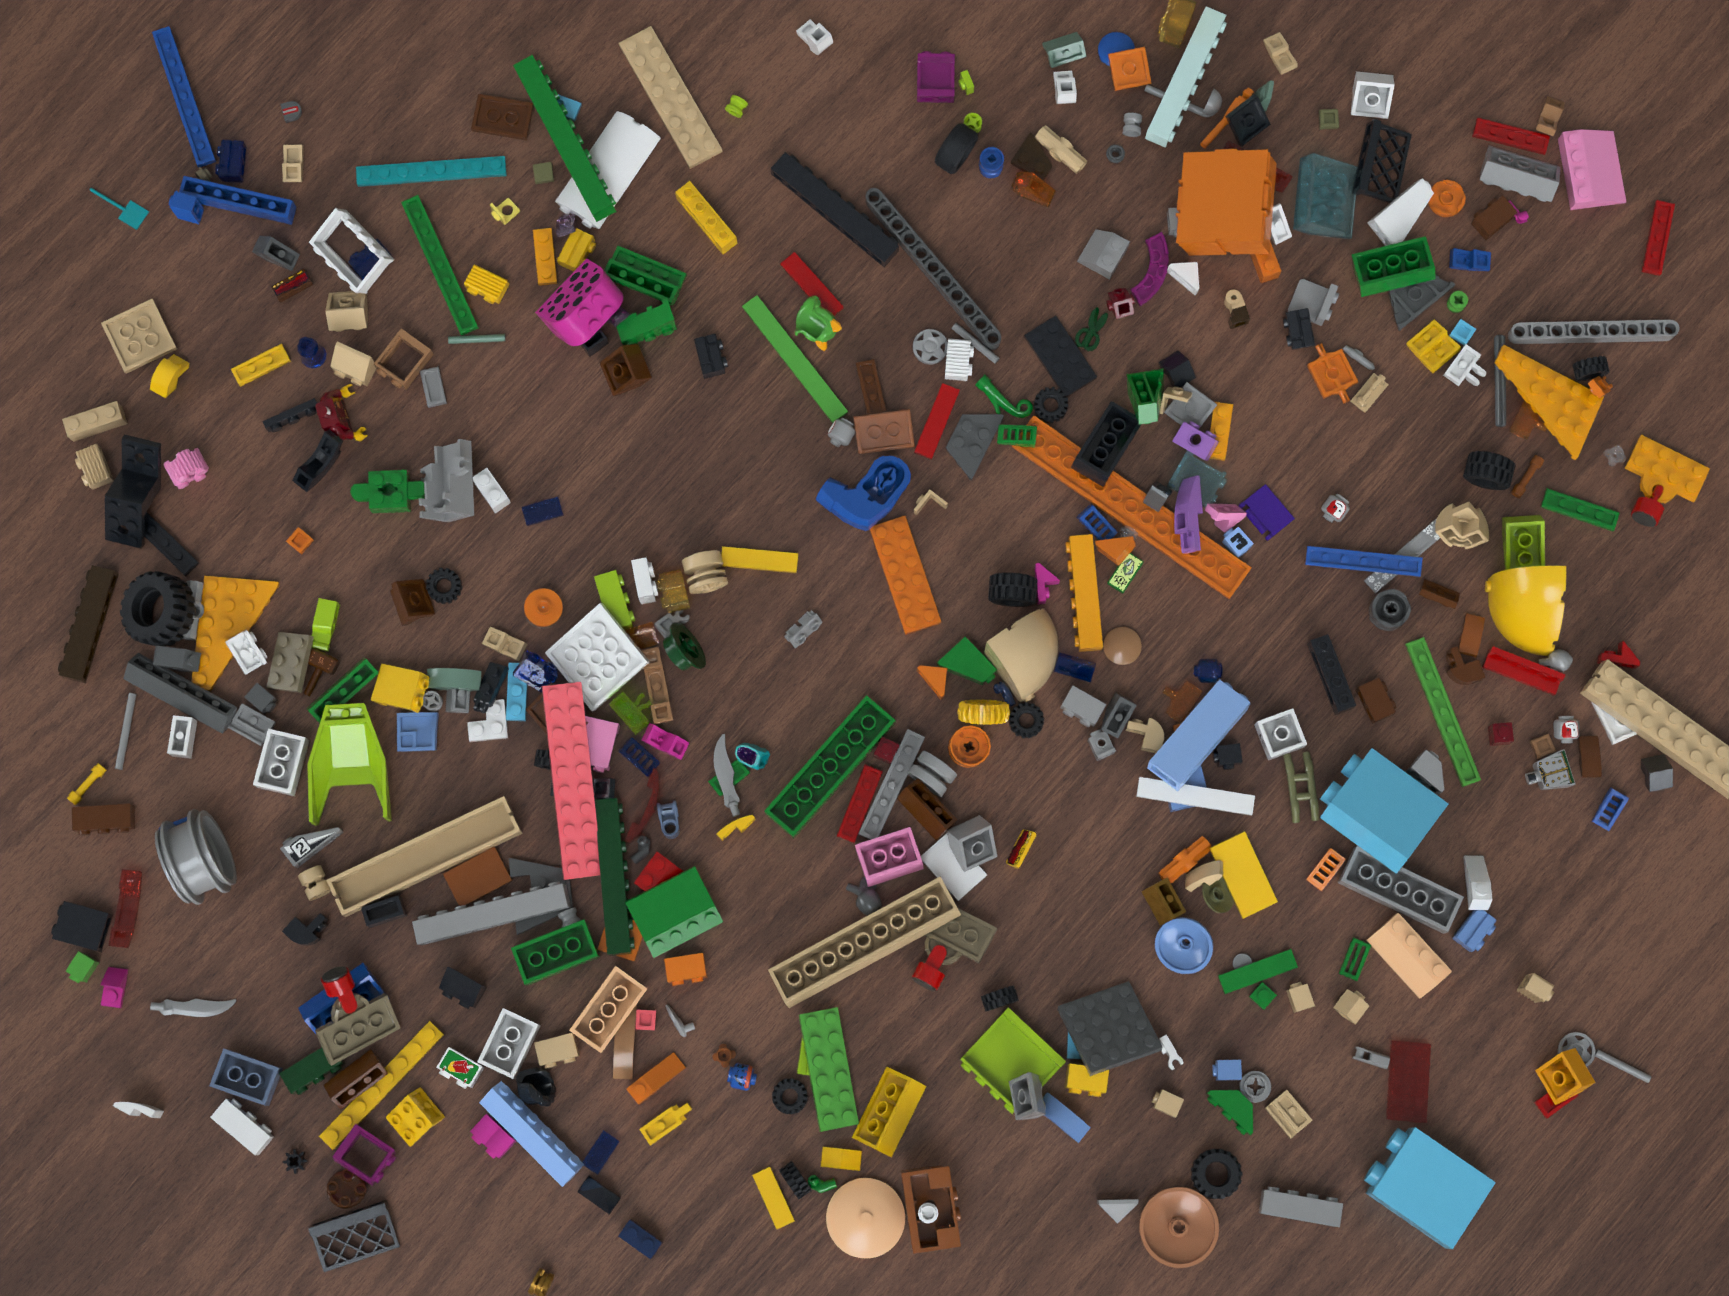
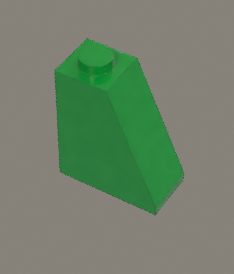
(968, 663)

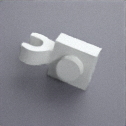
(1169, 1049)

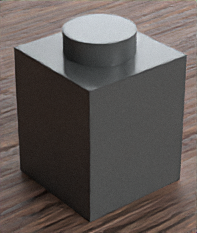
(261, 699)

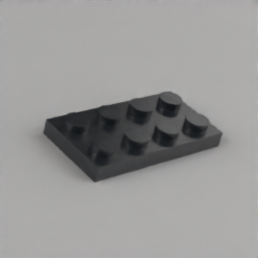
(1060, 356)

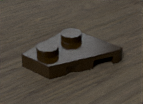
(1032, 158)

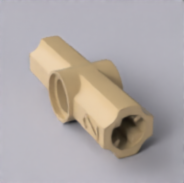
(1061, 149)

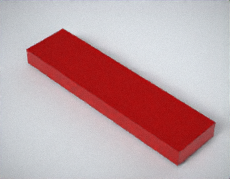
(1511, 136)
(1658, 238)
(810, 283)
(937, 421)
(859, 803)

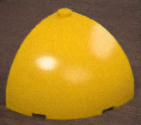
(1528, 606)

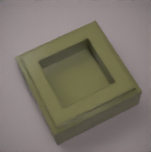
(1328, 119)
(543, 173)

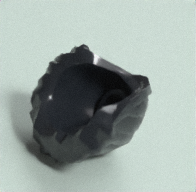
(536, 1086)

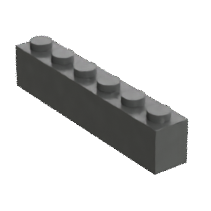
(180, 693)

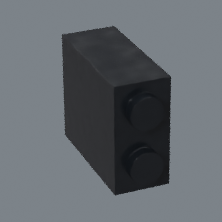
(81, 926)

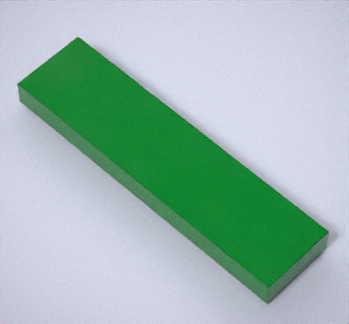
(1580, 509)
(1257, 971)

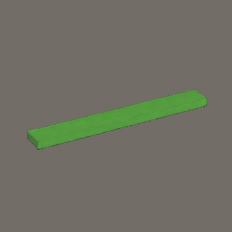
(794, 359)
(1443, 712)

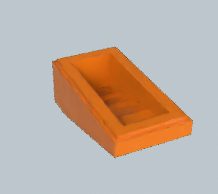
(1330, 852)

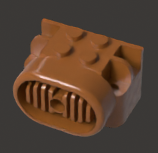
(936, 1185)

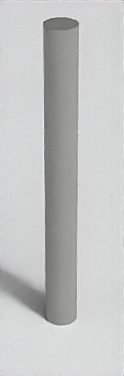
(125, 731)

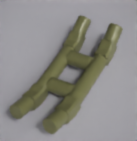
(1294, 796)

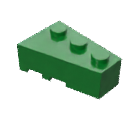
(647, 324)
(1146, 394)

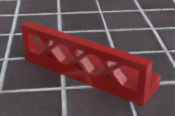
(1523, 670)

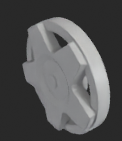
(930, 346)
(1581, 1046)

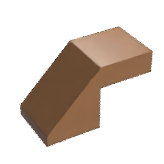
(1550, 116)

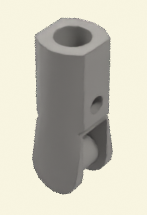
(1374, 1058)

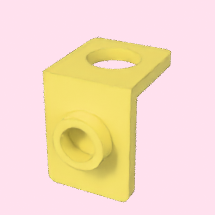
(497, 211)

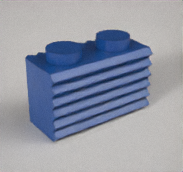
(186, 207)

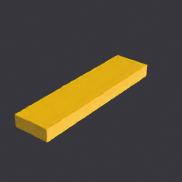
(759, 559)

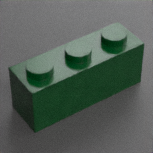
(308, 1071)

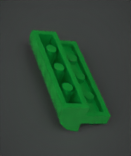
(645, 275)

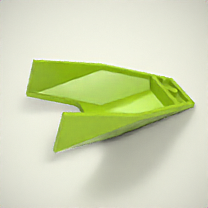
(346, 755)

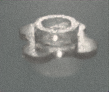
(1617, 449)
(1128, 531)

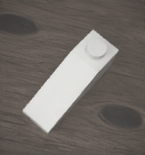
(1477, 883)

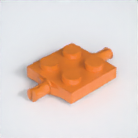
(1332, 373)

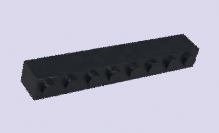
(834, 209)

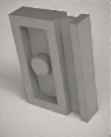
(251, 724)

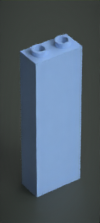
(1198, 735)

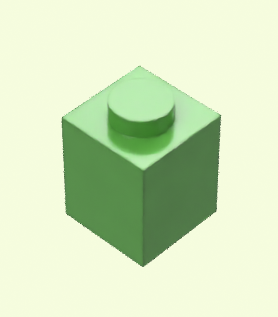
(81, 967)

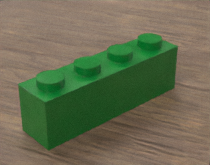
(344, 688)

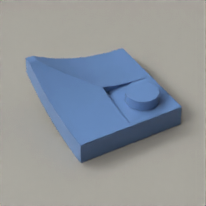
(417, 731)

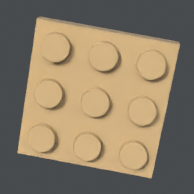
(139, 336)

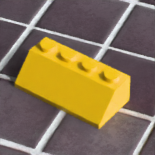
(889, 1111)

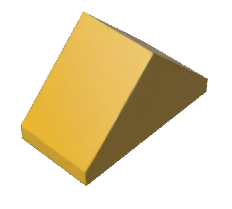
(841, 1158)

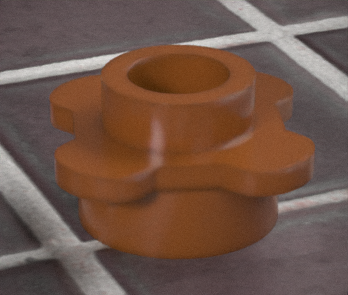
(724, 1050)

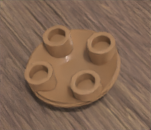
(1122, 646)

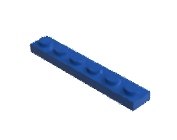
(1363, 561)

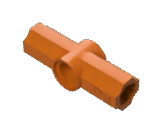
(1185, 860)

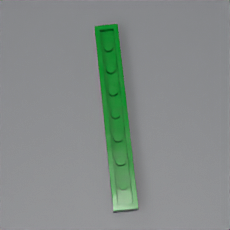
(439, 265)

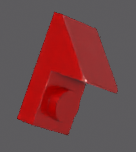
(1624, 657)

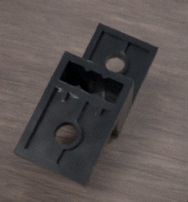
(133, 491)

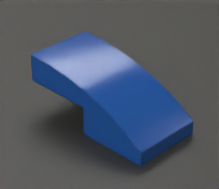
(1470, 260)

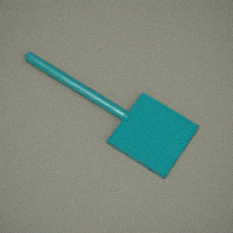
(132, 214)

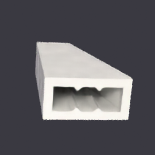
(1399, 216)

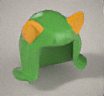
(816, 322)

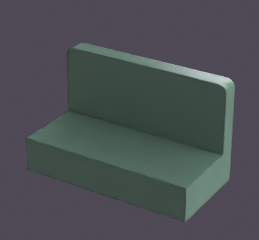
(1064, 49)

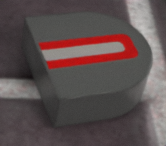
(291, 111)

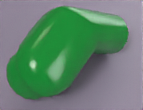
(819, 1185)

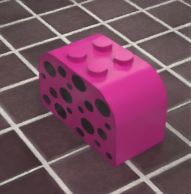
(581, 304)

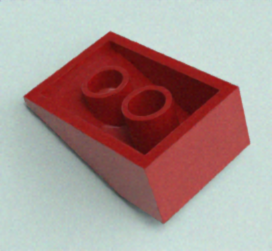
(656, 871)

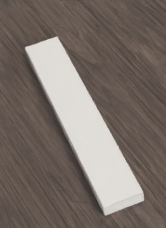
(1196, 796)

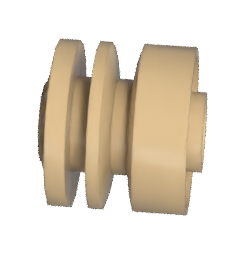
(704, 572)

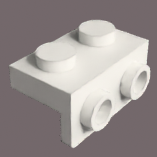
(246, 651)

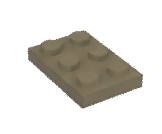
(290, 662)

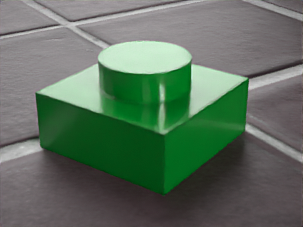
(1262, 996)

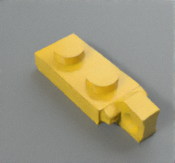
(665, 1123)

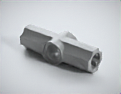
(197, 589)

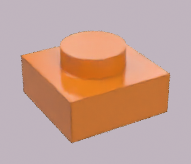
(299, 540)

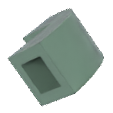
(454, 678)

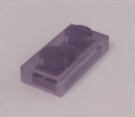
(565, 225)

